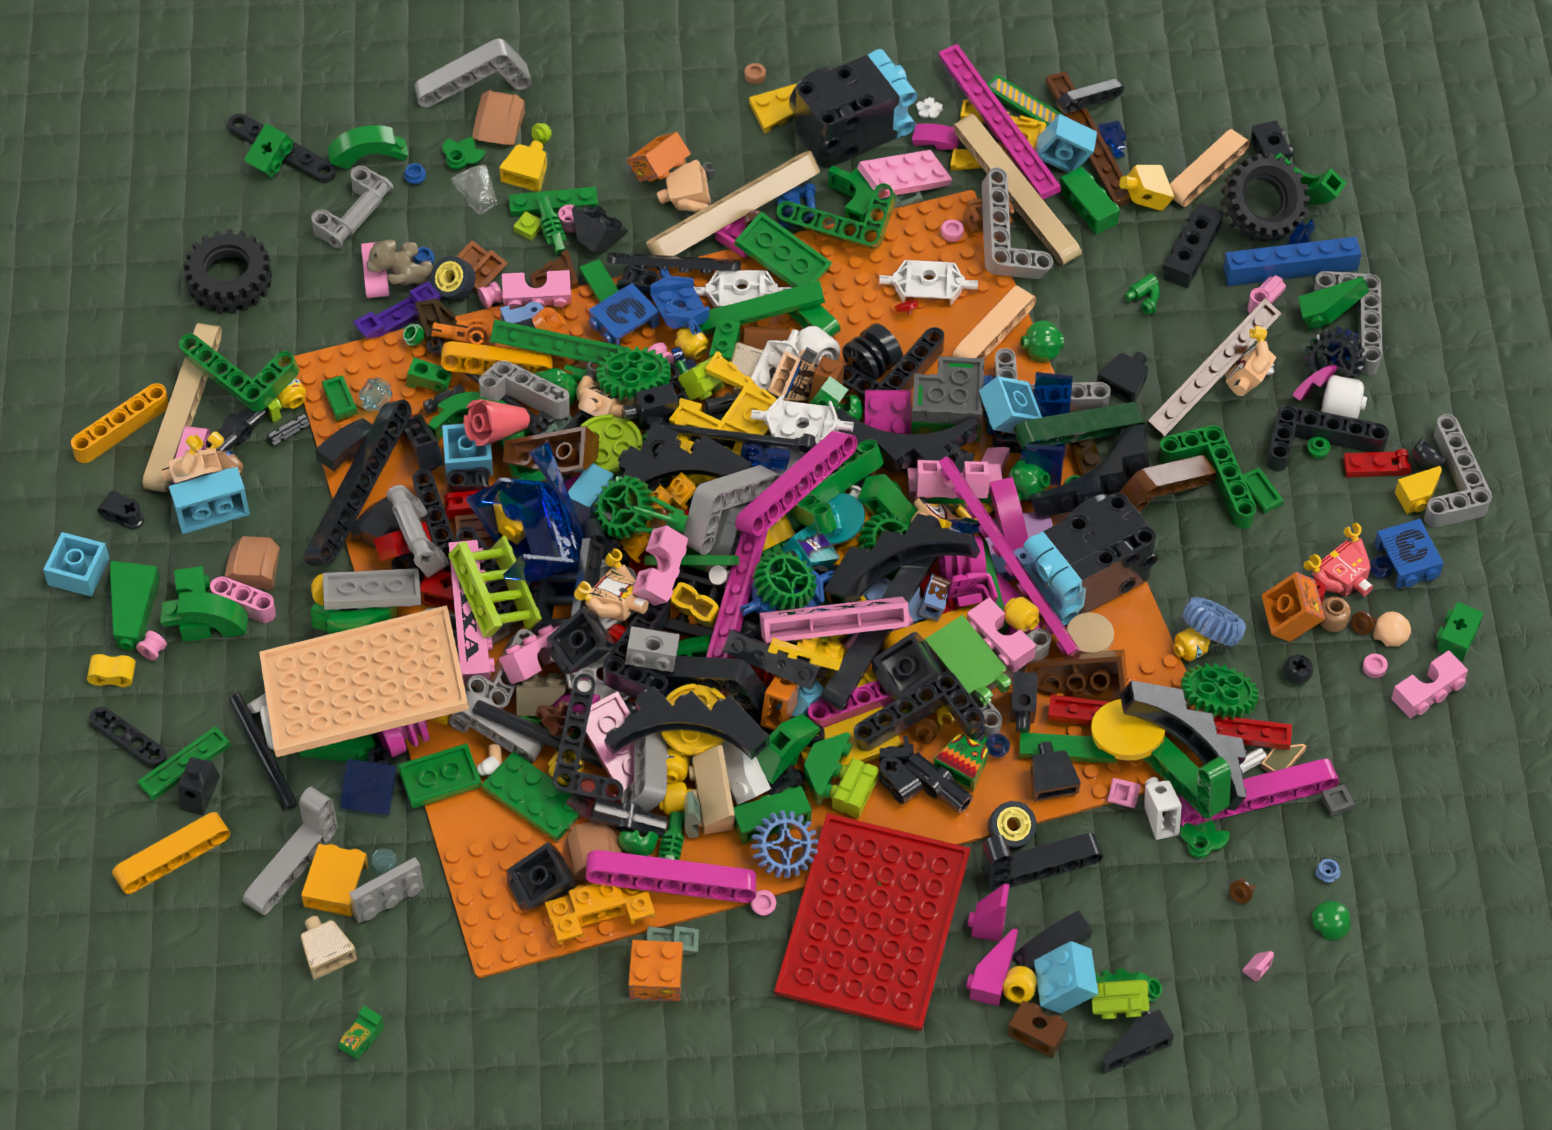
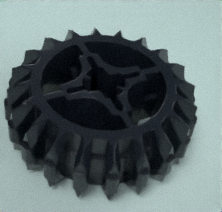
(1328, 352)

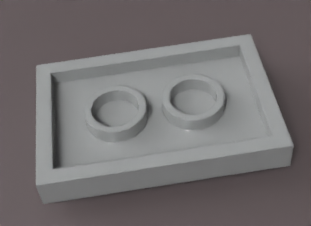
(386, 890)

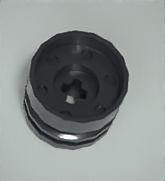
(873, 351)

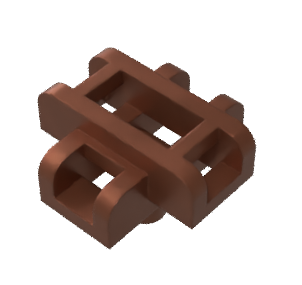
(554, 718)

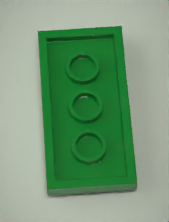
(782, 252)
(531, 796)

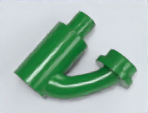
(1141, 288)

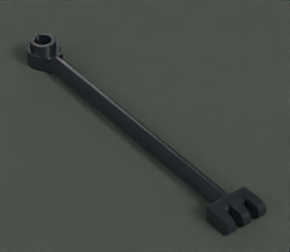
(535, 421)
(802, 444)

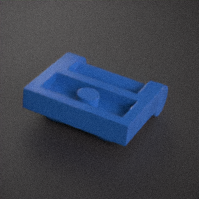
(793, 195)

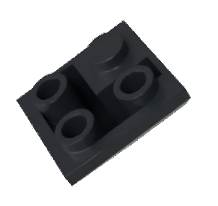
(596, 228)

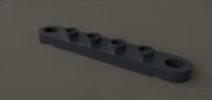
(298, 158)
(683, 263)

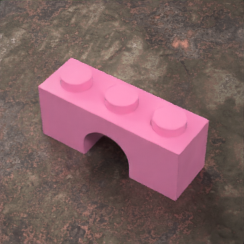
(554, 292)
(932, 483)
(668, 549)
(1013, 649)
(522, 660)
(1416, 697)

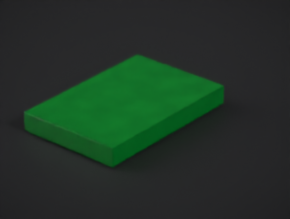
(439, 775)

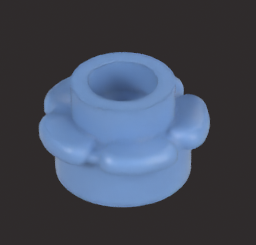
(1330, 865)

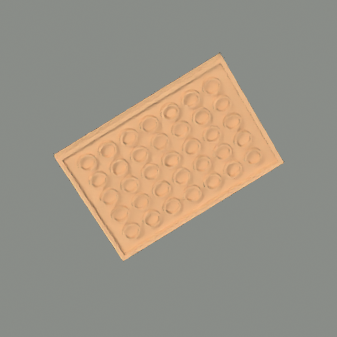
(362, 681)

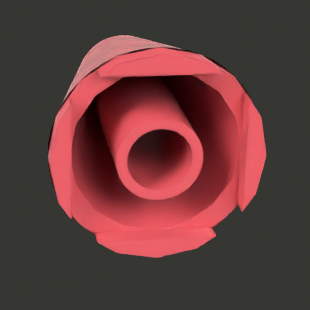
(493, 421)

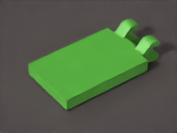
(969, 658)

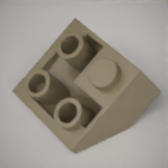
(539, 691)

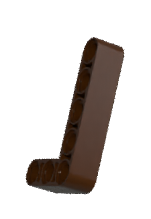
(1168, 479)

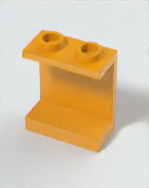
(332, 878)

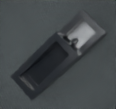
(343, 444)
(1068, 929)

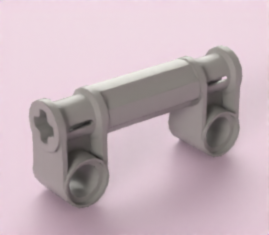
(372, 190)
(408, 511)

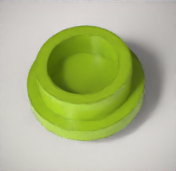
(541, 133)

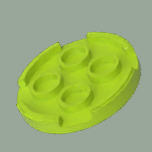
(614, 436)

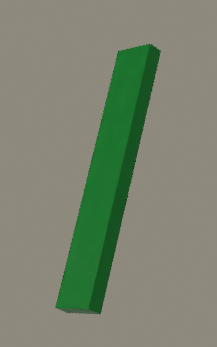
(766, 306)
(551, 342)

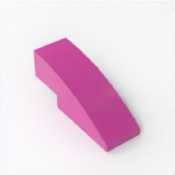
(1008, 512)

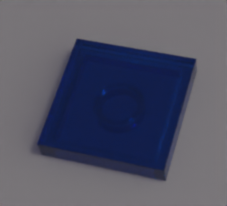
(368, 786)

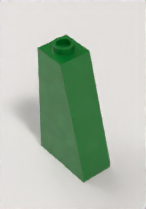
(132, 601)

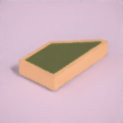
(1282, 758)

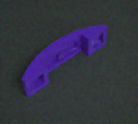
(396, 316)

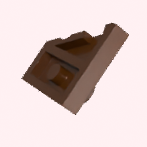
(563, 263)

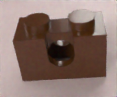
(1043, 1040)

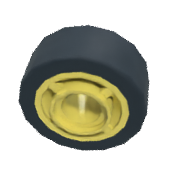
(463, 281)
(1021, 815)

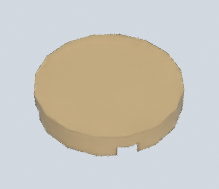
(1091, 632)

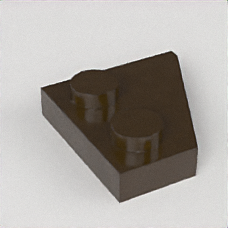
(434, 311)

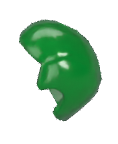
(852, 407)
(635, 844)
(1331, 920)

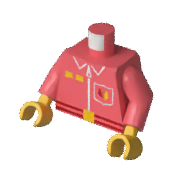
(1344, 567)

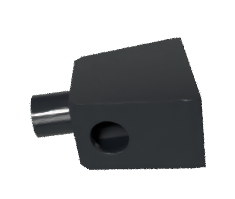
(1125, 376)
(651, 402)
(1023, 700)
(1052, 774)
(199, 779)

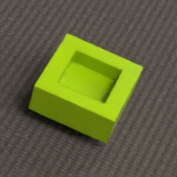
(528, 226)
(274, 410)

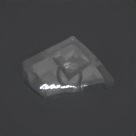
(477, 188)

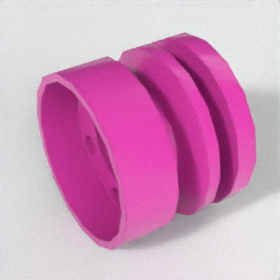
(954, 565)
(394, 738)

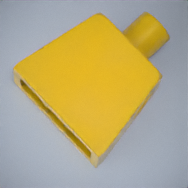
(525, 167)
(1148, 186)

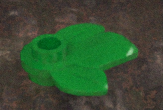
(462, 153)
(1205, 836)

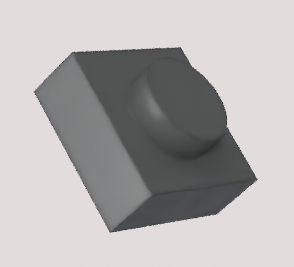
(1337, 800)

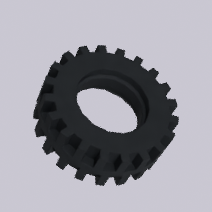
(1285, 182)
(233, 293)

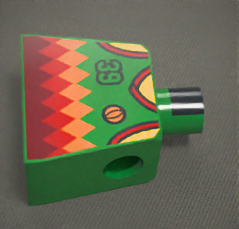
(964, 759)

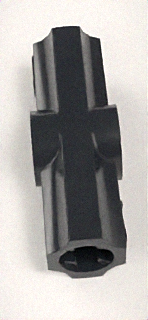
(238, 427)
(938, 783)
(628, 817)

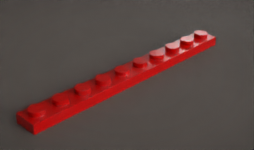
(1251, 731)

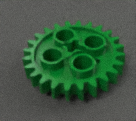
(632, 372)
(1219, 691)

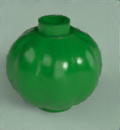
(1042, 341)
(1029, 479)

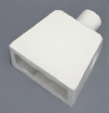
(1162, 798)

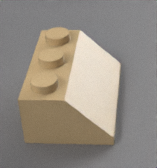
(712, 790)

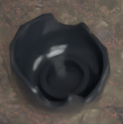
(1426, 456)

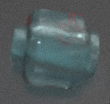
(375, 394)

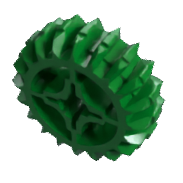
(629, 490)
(874, 528)
(780, 587)

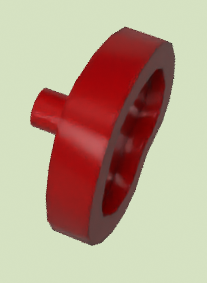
(907, 306)

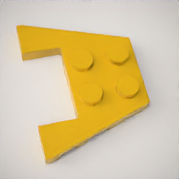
(818, 650)

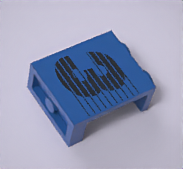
(622, 314)
(1410, 553)

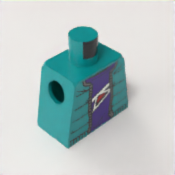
(812, 547)

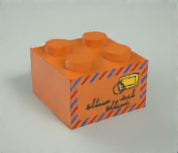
(658, 157)
(1293, 606)
(656, 970)

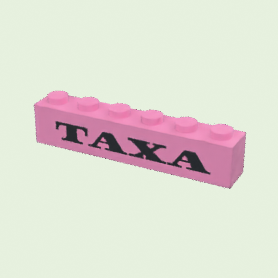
(835, 619)
(471, 644)

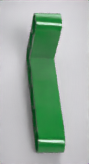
(843, 223)
(233, 376)
(1230, 486)
(814, 508)
(1203, 787)

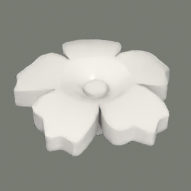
(928, 108)

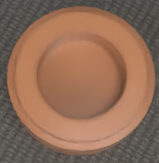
(755, 73)

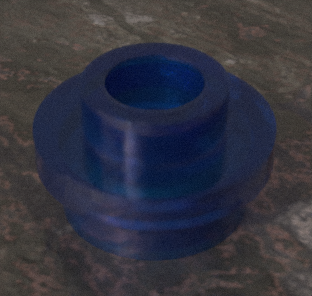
(1381, 561)
(998, 739)

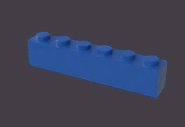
(1291, 261)

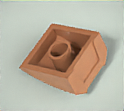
(498, 118)
(254, 562)
(587, 838)

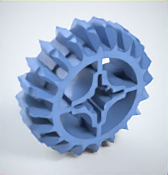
(1214, 621)
(785, 855)

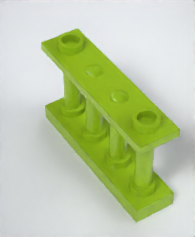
(477, 594)

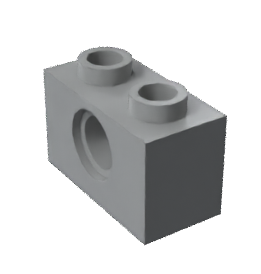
(652, 649)

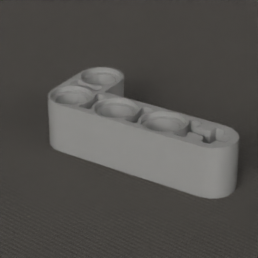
(511, 380)
(495, 687)
(507, 738)
(649, 773)

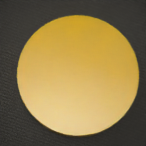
(1123, 734)
(691, 741)

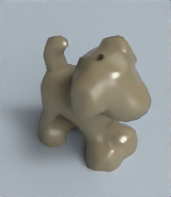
(383, 256)

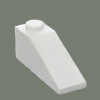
(744, 775)

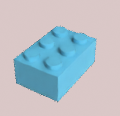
(209, 500)

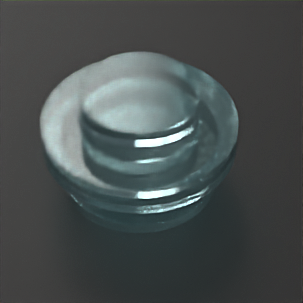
(383, 860)

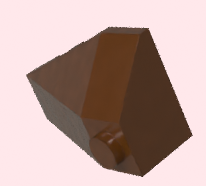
(572, 448)
(1085, 676)

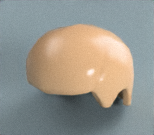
(1392, 629)

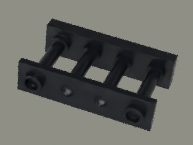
(588, 571)
(681, 624)
(751, 647)

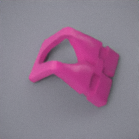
(967, 584)

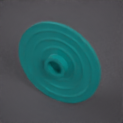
(849, 518)

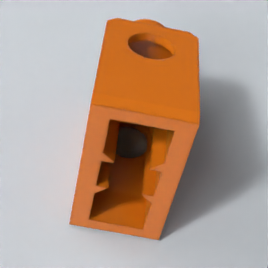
(779, 692)

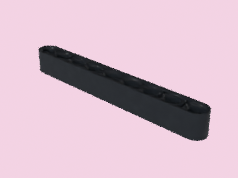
(358, 483)
(870, 642)

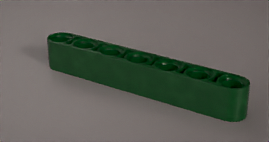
(1078, 425)

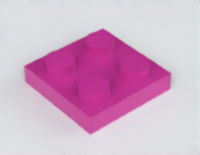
(888, 410)

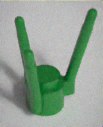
(675, 521)

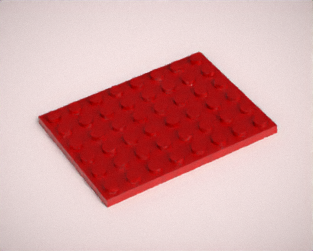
(869, 943)

